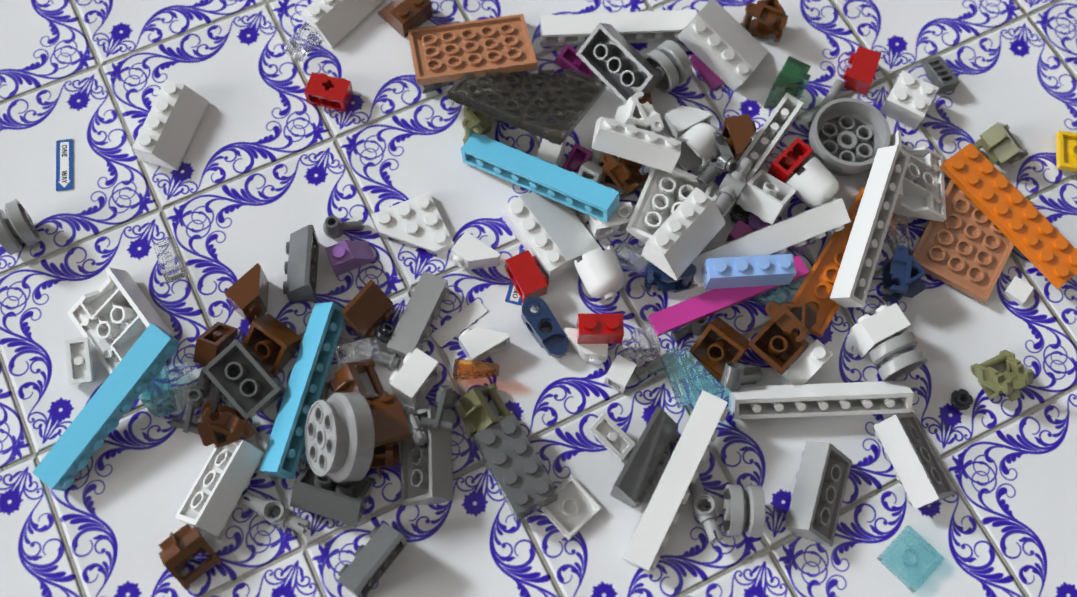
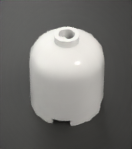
(697, 148)
(815, 184)
(601, 273)

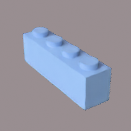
(748, 271)

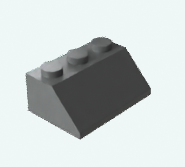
(302, 265)
(244, 379)
(331, 499)
(372, 560)

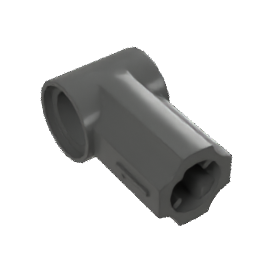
(738, 374)

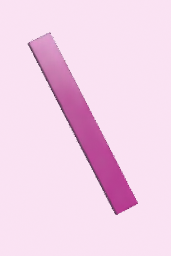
(711, 303)

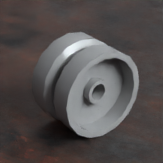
(671, 63)
(16, 227)
(898, 356)
(743, 510)

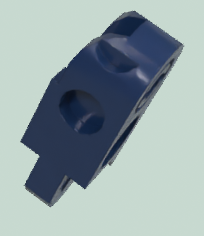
(554, 341)

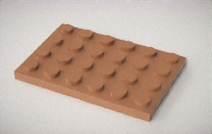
(473, 46)
(965, 248)

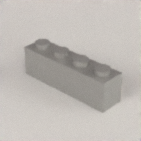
(419, 315)

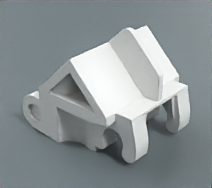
(639, 114)

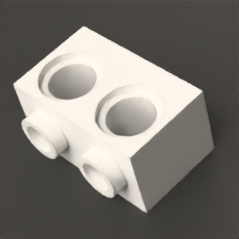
(615, 226)

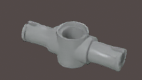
(733, 184)
(286, 516)
(707, 518)

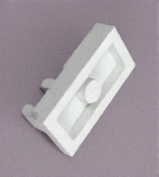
(79, 360)
(612, 437)

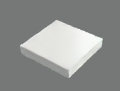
(572, 509)

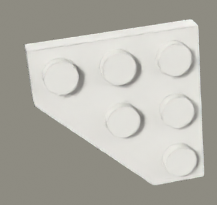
(415, 224)

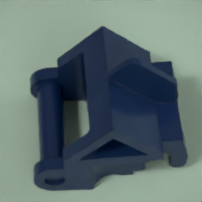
(902, 275)
(665, 282)

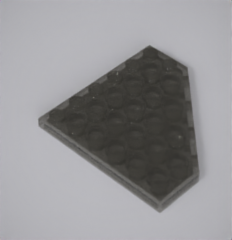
(538, 103)

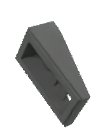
(951, 80)

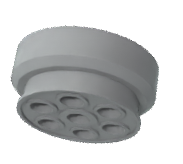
(860, 120)
(340, 437)

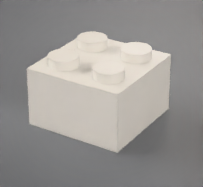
(909, 99)
(766, 196)
(878, 328)
(415, 378)

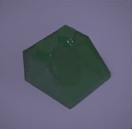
(790, 80)

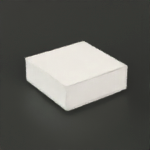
(1018, 290)

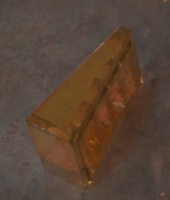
(471, 369)

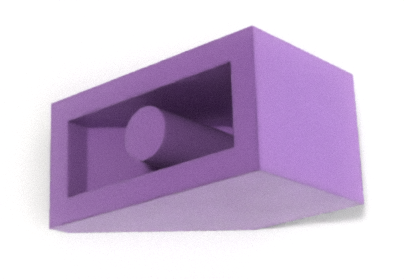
(349, 255)

